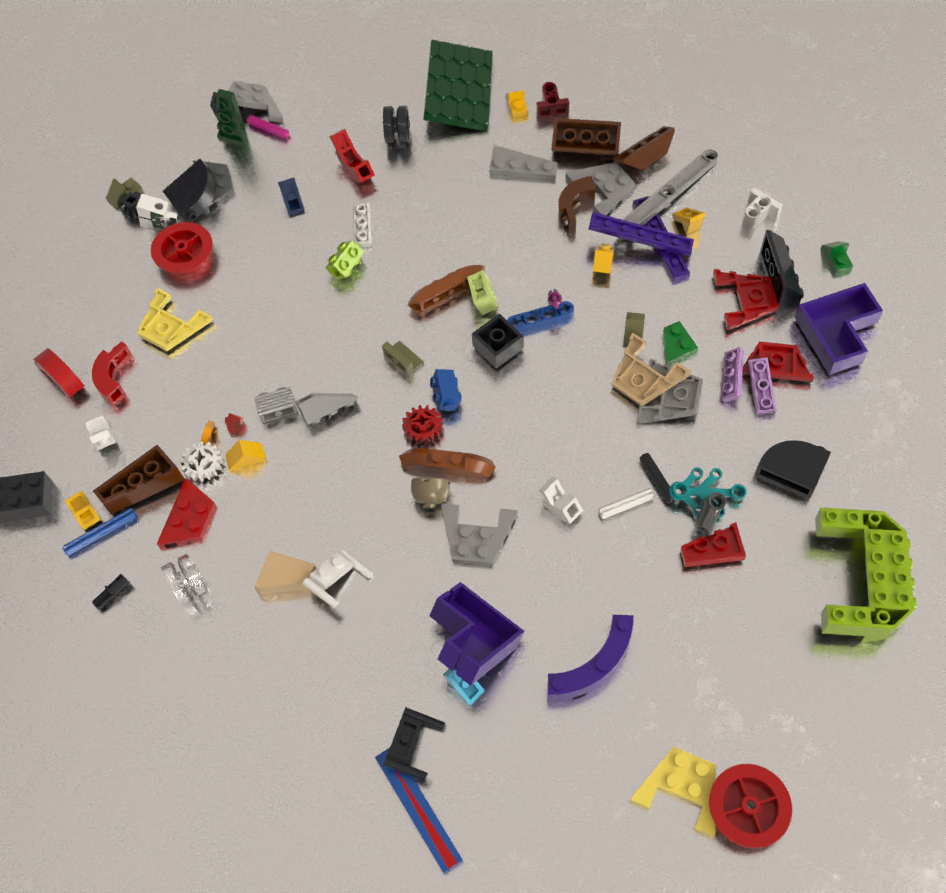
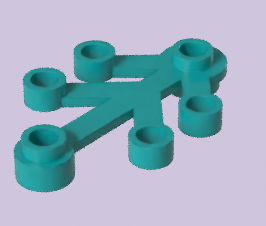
(703, 491)

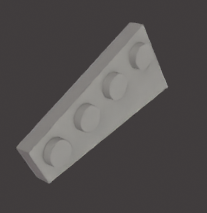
(518, 164)

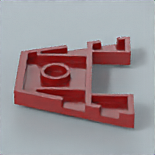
(754, 295)

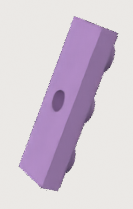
(732, 374)
(763, 397)

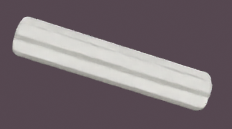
(626, 503)

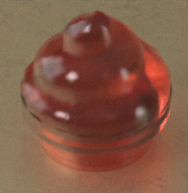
(233, 422)

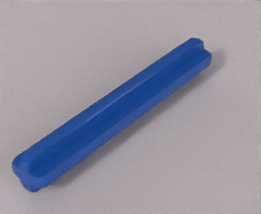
(99, 531)

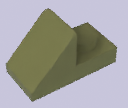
(118, 190)
(633, 324)

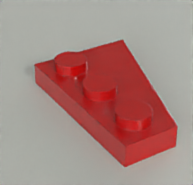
(716, 548)

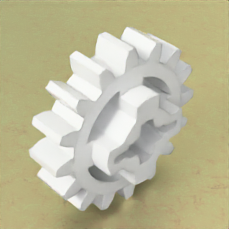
(200, 459)

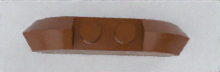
(443, 289)
(447, 463)

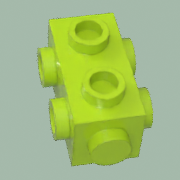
(344, 259)

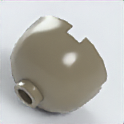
(430, 491)

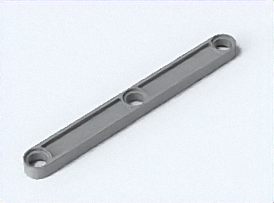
(676, 186)

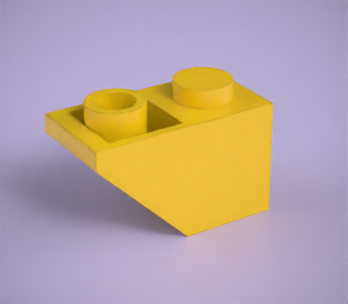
(603, 258)

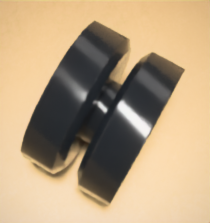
(396, 124)

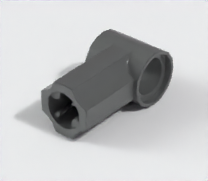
(709, 513)

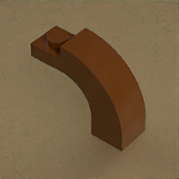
(573, 194)

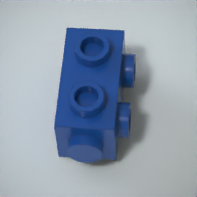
(445, 390)

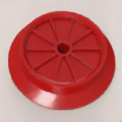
(182, 248)
(766, 795)

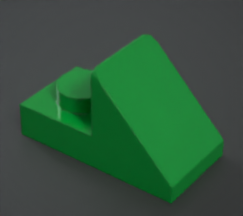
(837, 256)

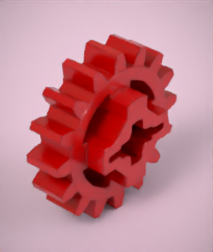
(416, 431)

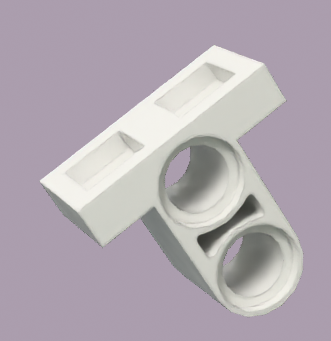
(759, 208)

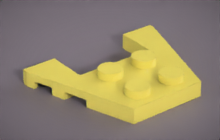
(166, 329)
(683, 777)

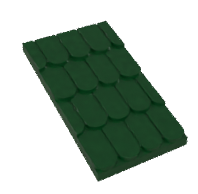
(458, 85)

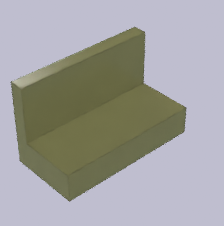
(402, 357)

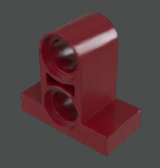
(551, 104)

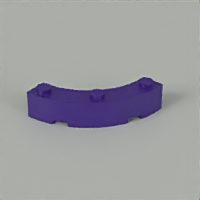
(596, 671)

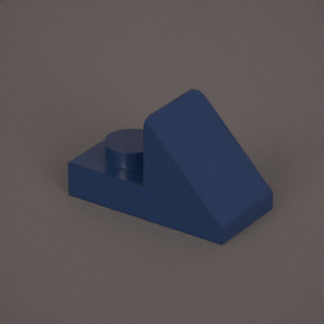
(291, 196)

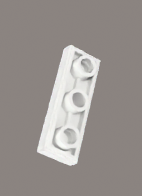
(362, 225)

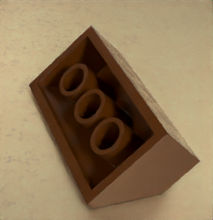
(586, 136)

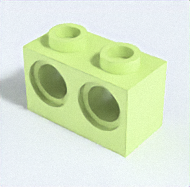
(482, 292)

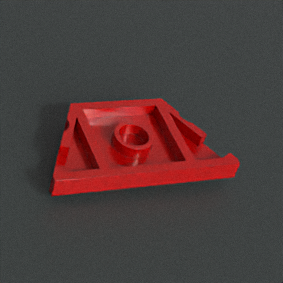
(783, 361)
(188, 516)

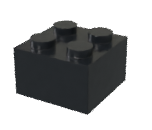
(497, 340)

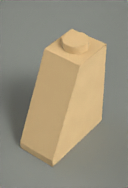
(283, 574)

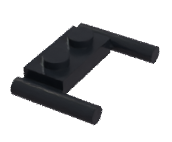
(405, 740)

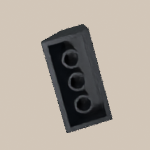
(781, 270)

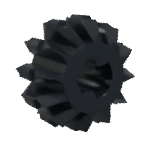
(129, 203)

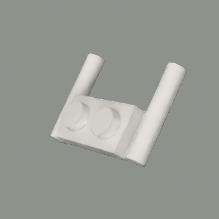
(332, 571)

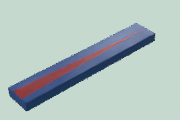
(422, 816)

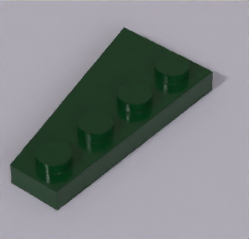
(229, 118)

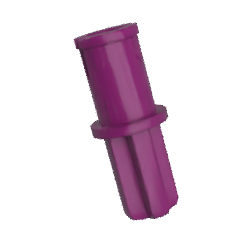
(554, 298)

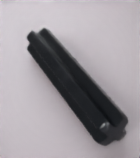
(657, 477)

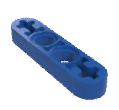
(541, 319)

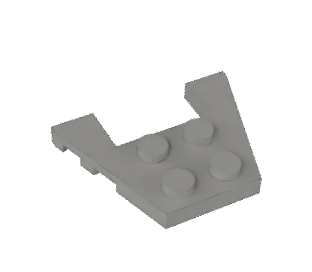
(256, 97)
(609, 181)
(676, 402)
(476, 543)

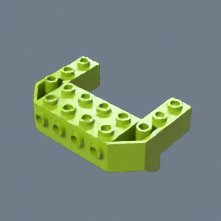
(886, 570)

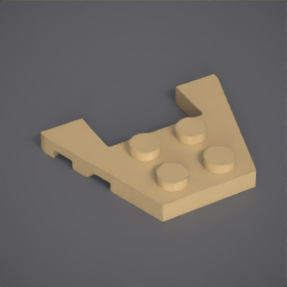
(639, 380)

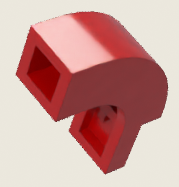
(349, 158)
(104, 370)
(58, 372)

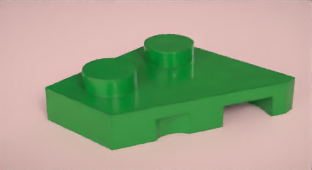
(677, 343)

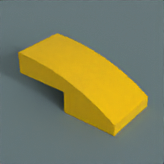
(82, 510)

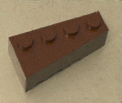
(139, 480)

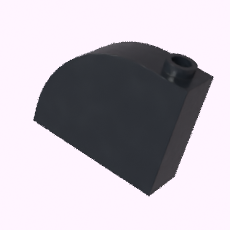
(192, 191)
(794, 465)

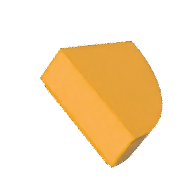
(207, 432)

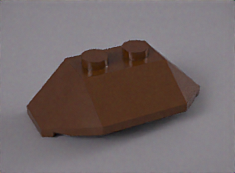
(647, 150)

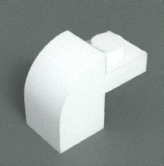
(100, 432)
(560, 503)

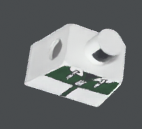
(155, 212)

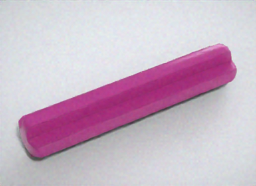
(268, 127)

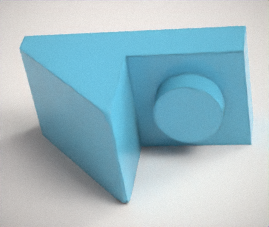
(461, 688)

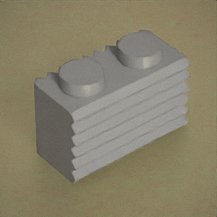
(275, 404)

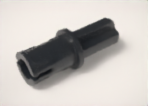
(110, 591)

